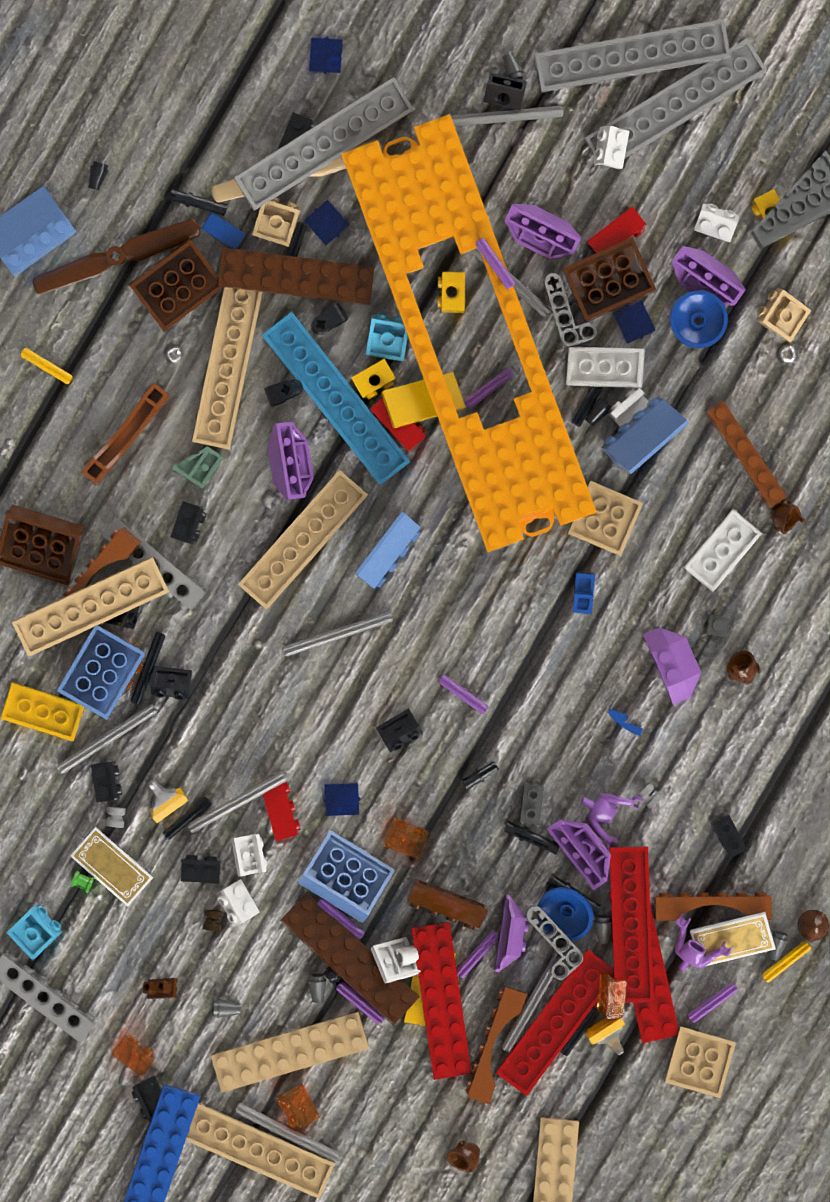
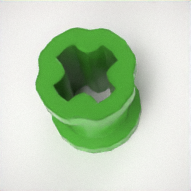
(82, 881)

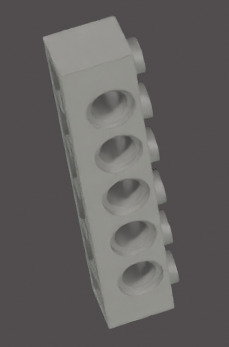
(194, 592)
(77, 1031)

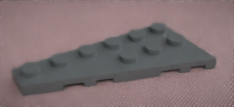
(800, 206)

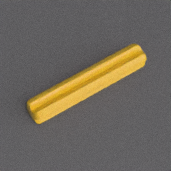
(46, 365)
(786, 961)

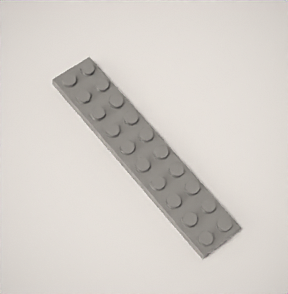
(633, 55)
(686, 98)
(323, 143)

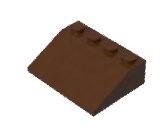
(609, 280)
(176, 284)
(40, 544)
(447, 903)

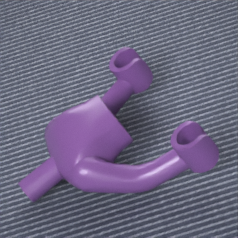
(604, 810)
(692, 951)

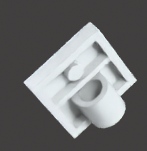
(396, 959)

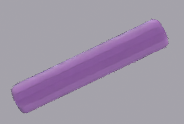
(495, 263)
(488, 388)
(463, 694)
(340, 917)
(477, 954)
(359, 1002)
(712, 1002)

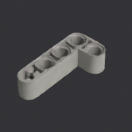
(565, 309)
(551, 937)

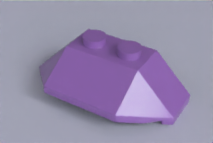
(541, 231)
(702, 272)
(290, 461)
(674, 663)
(583, 850)
(511, 934)

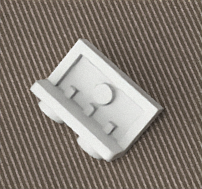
(611, 147)
(716, 222)
(624, 412)
(249, 854)
(237, 903)

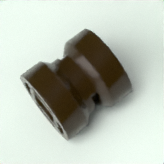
(212, 925)

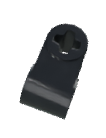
(332, 317)
(281, 391)

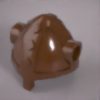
(785, 516)
(742, 667)
(813, 925)
(464, 1156)

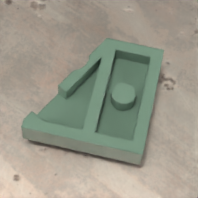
(199, 466)

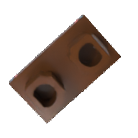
(160, 988)

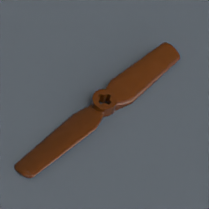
(135, 249)

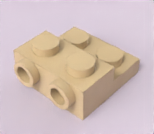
(277, 221)
(783, 314)

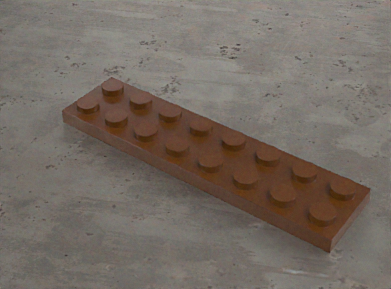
(296, 276)
(348, 958)

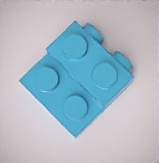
(387, 337)
(35, 931)

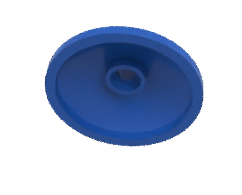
(703, 306)
(573, 922)

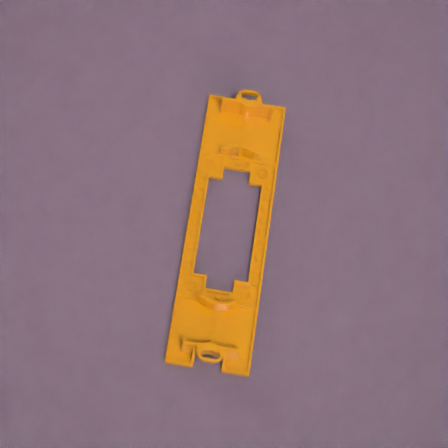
(516, 467)

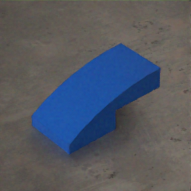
(223, 231)
(583, 593)
(620, 718)

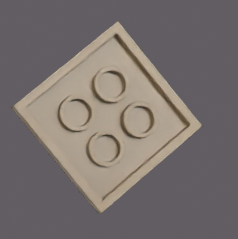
(611, 523)
(700, 1062)

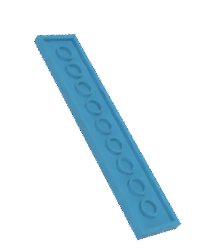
(336, 398)

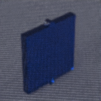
(325, 55)
(326, 222)
(634, 322)
(341, 799)

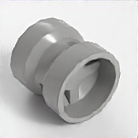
(652, 799)
(115, 817)

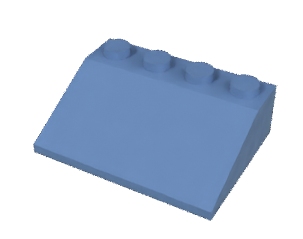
(32, 231)
(644, 434)
(387, 551)
(101, 671)
(346, 876)

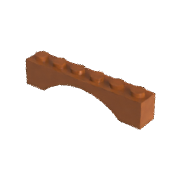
(130, 430)
(746, 453)
(120, 547)
(671, 907)
(510, 1005)

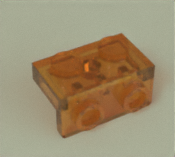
(406, 838)
(298, 1107)

